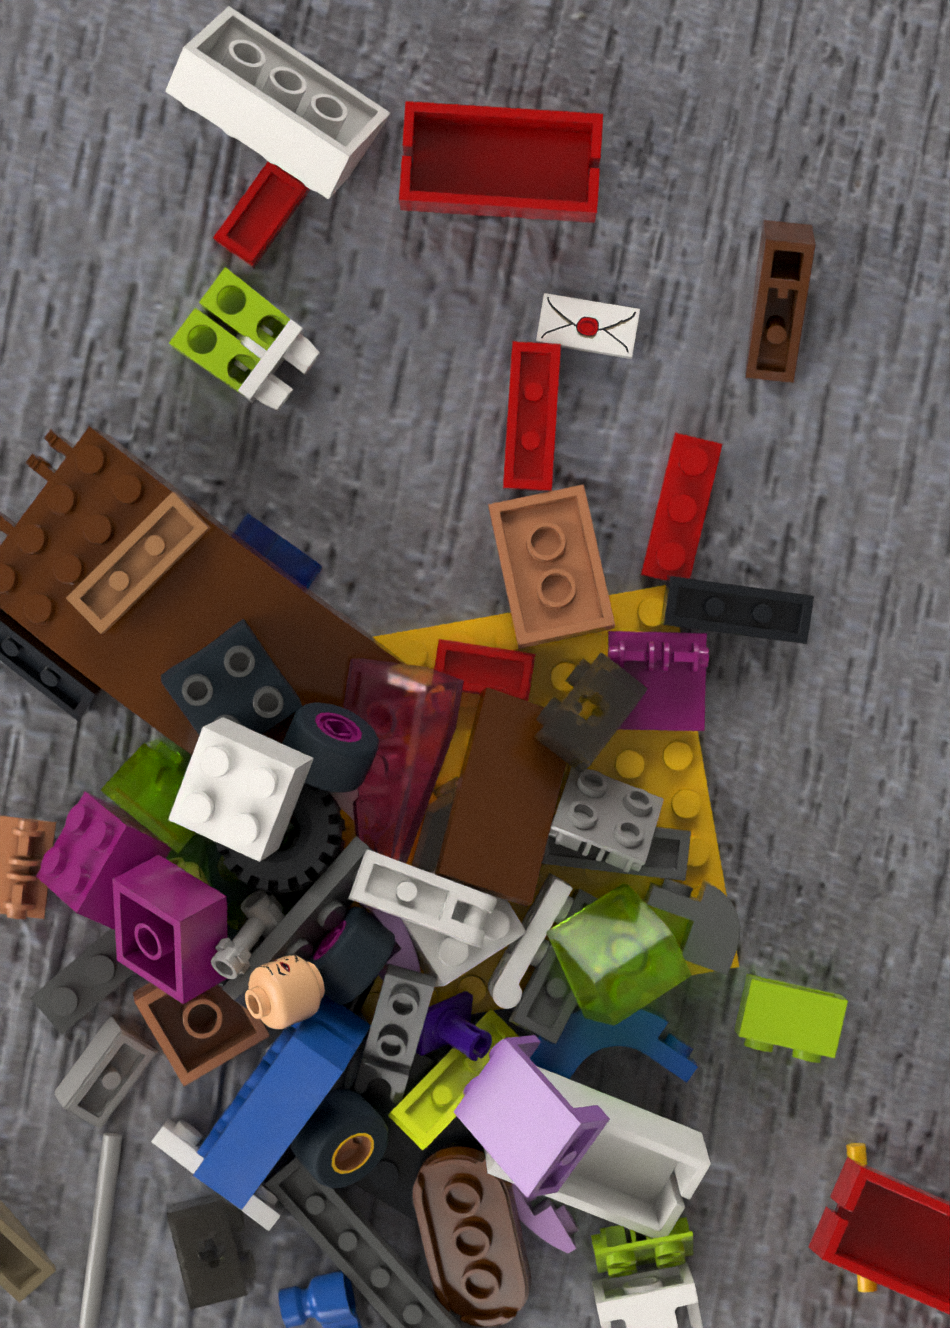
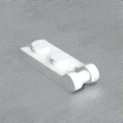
(421, 897)
(548, 907)

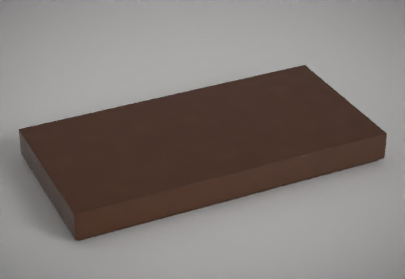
(502, 802)

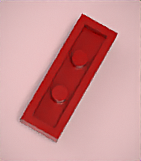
(531, 416)
(681, 507)

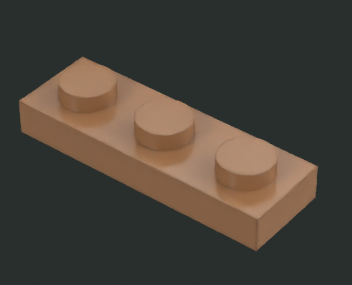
(138, 563)

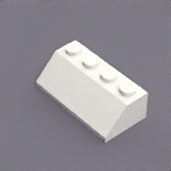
(276, 101)

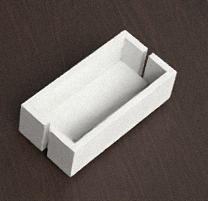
(629, 1164)

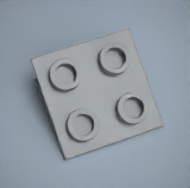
(608, 817)

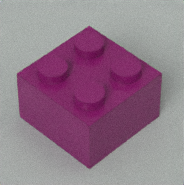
(93, 850)
(169, 927)

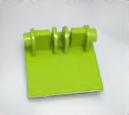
(622, 1258)

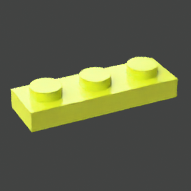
(433, 1100)

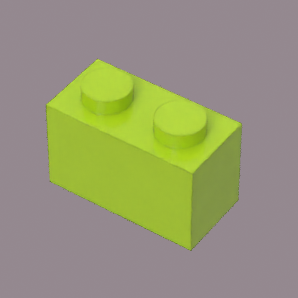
(790, 1017)

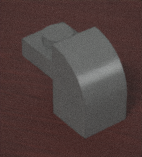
(712, 924)

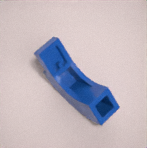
(638, 1031)

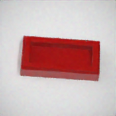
(261, 214)
(486, 667)

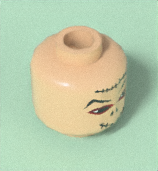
(284, 991)

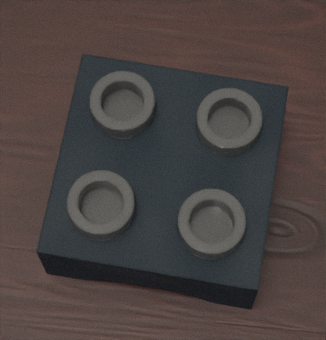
(232, 681)

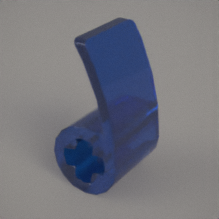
(278, 550)

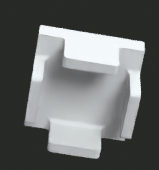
(648, 1298)

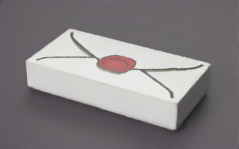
(588, 325)

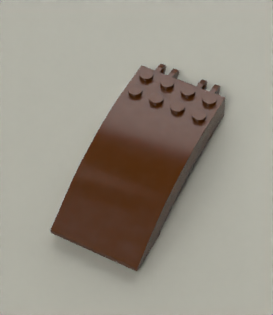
(85, 515)

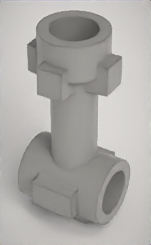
(263, 916)

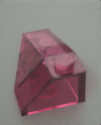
(415, 722)

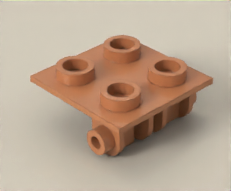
(21, 853)

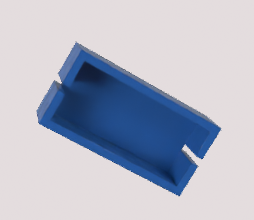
(278, 1100)

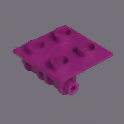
(672, 670)

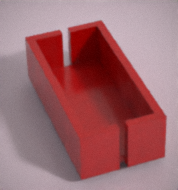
(500, 161)
(888, 1234)

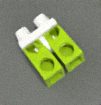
(256, 352)

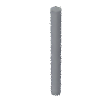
(100, 1230)

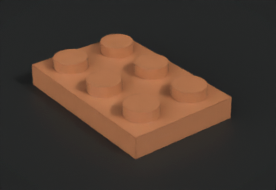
(551, 566)

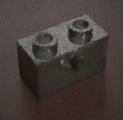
(614, 697)
(204, 1276)

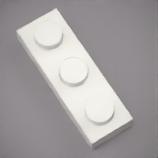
(183, 1141)

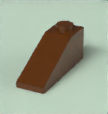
(779, 300)

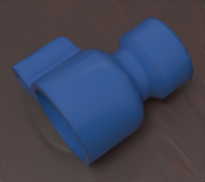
(326, 1299)

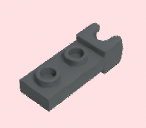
(395, 1029)

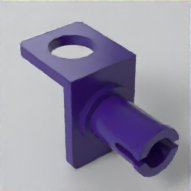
(451, 1024)

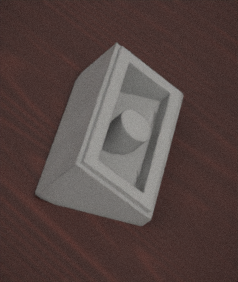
(104, 1072)

